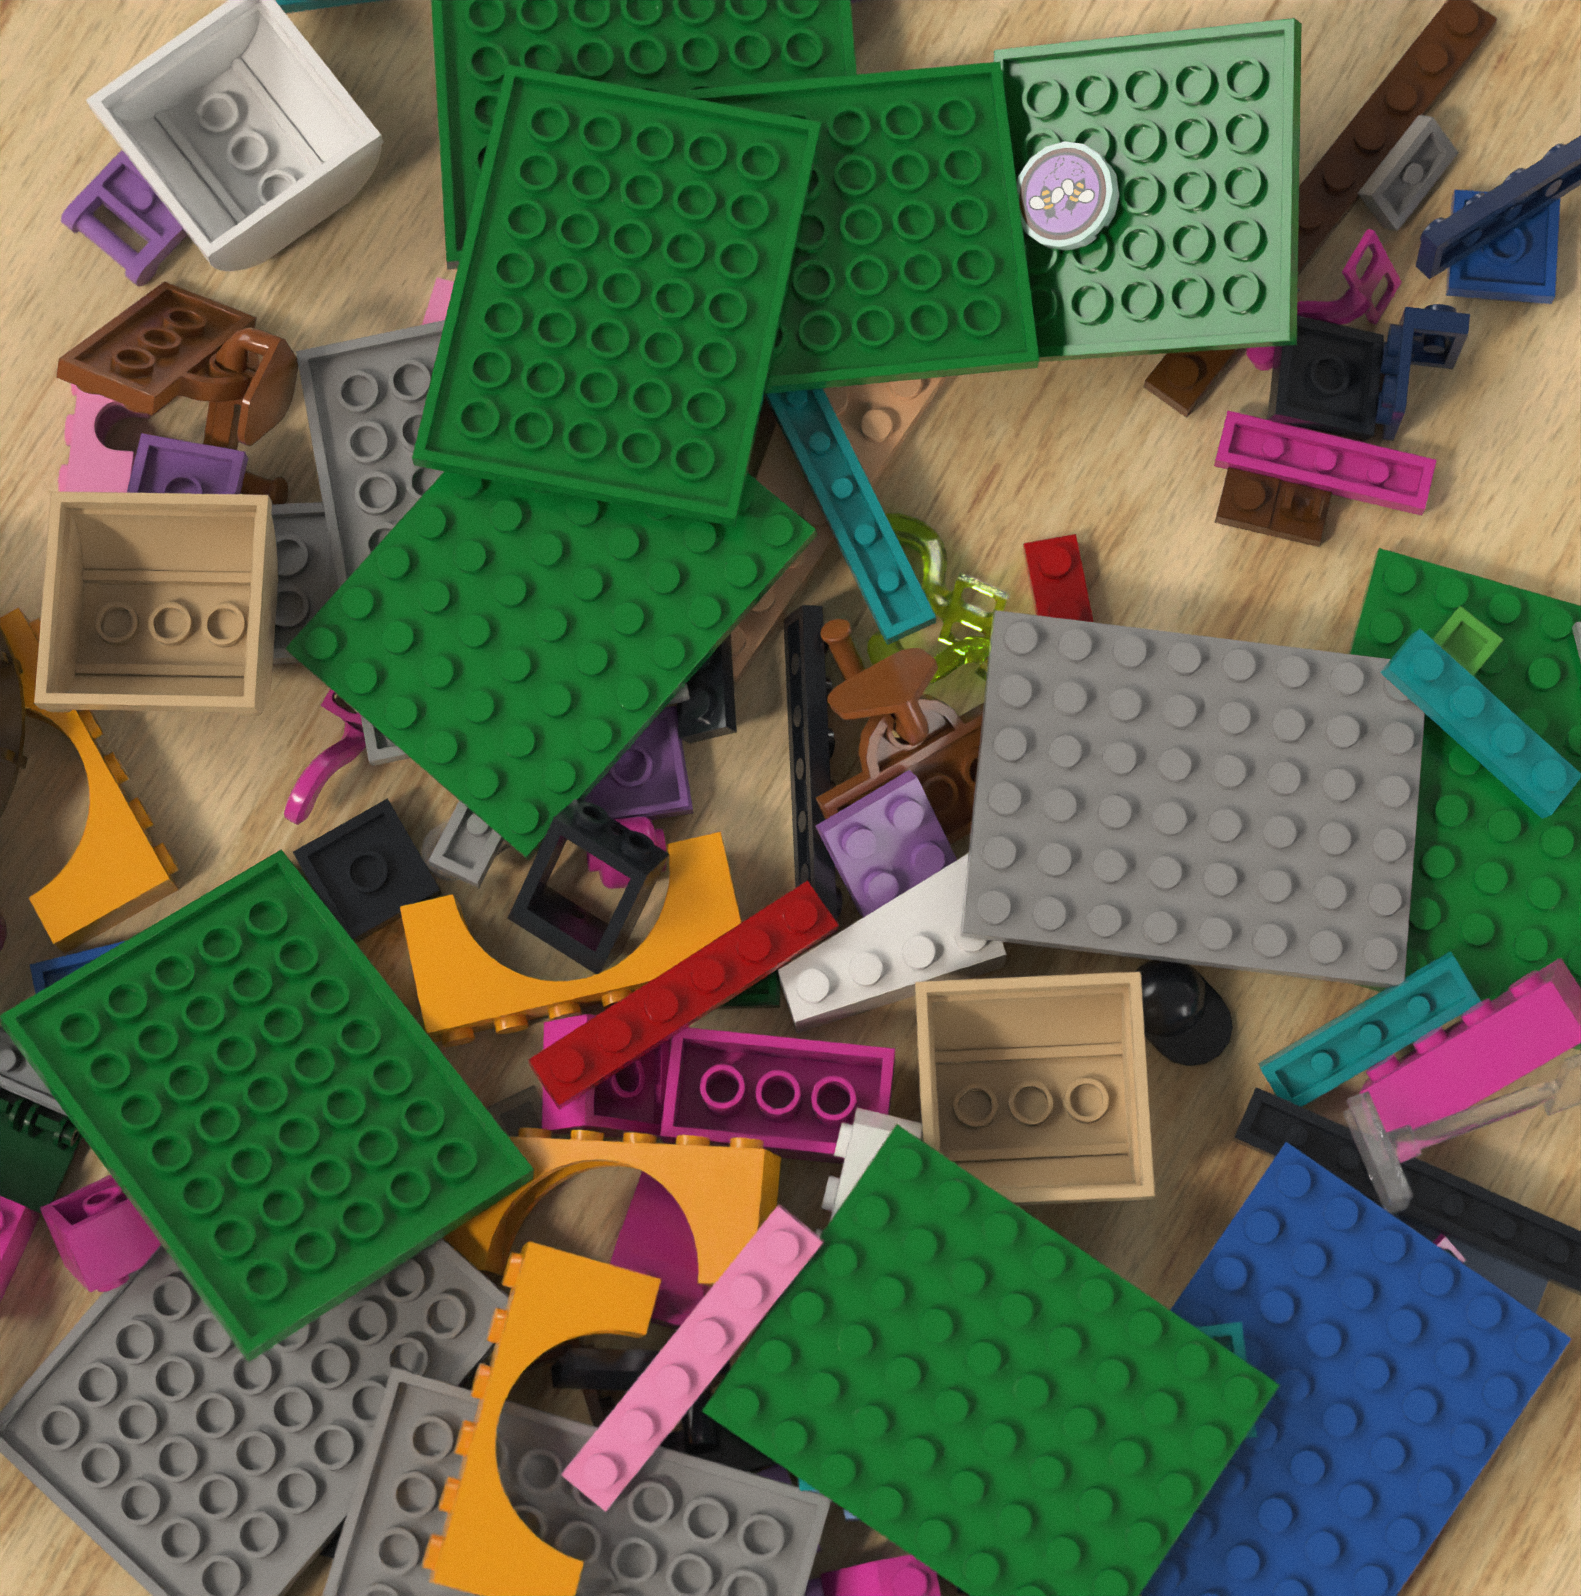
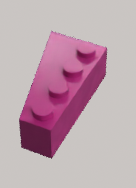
(1481, 1052)

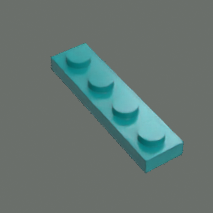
(1481, 724)
(1370, 1032)

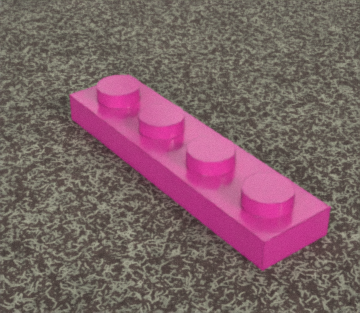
(1326, 462)

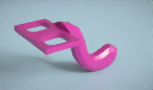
(1355, 300)
(326, 763)

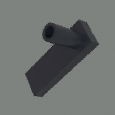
(620, 1370)

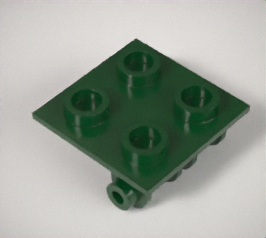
(33, 1150)

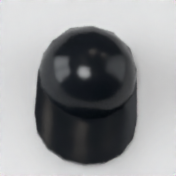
(1183, 1013)

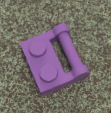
(133, 201)

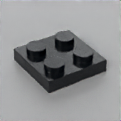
(1327, 379)
(367, 871)

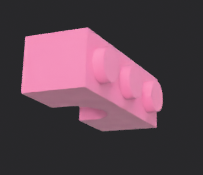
(90, 463)

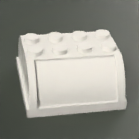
(241, 132)

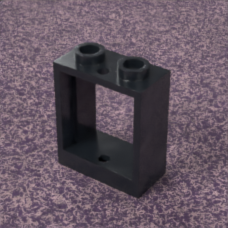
(564, 922)

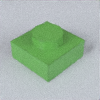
(1467, 640)

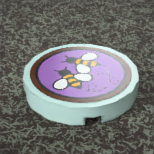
(1067, 195)

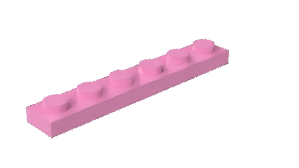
(692, 1357)

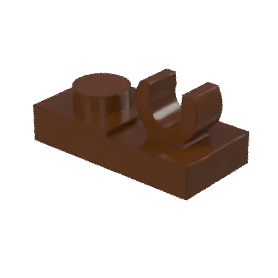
(1273, 507)

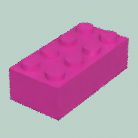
(772, 1090)

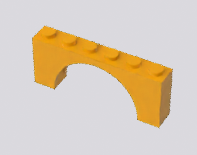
(116, 862)
(471, 992)
(720, 1190)
(550, 1301)

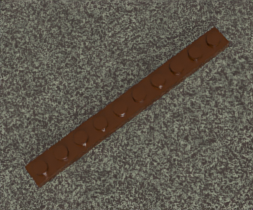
(1346, 166)

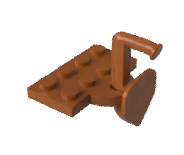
(197, 350)
(932, 739)

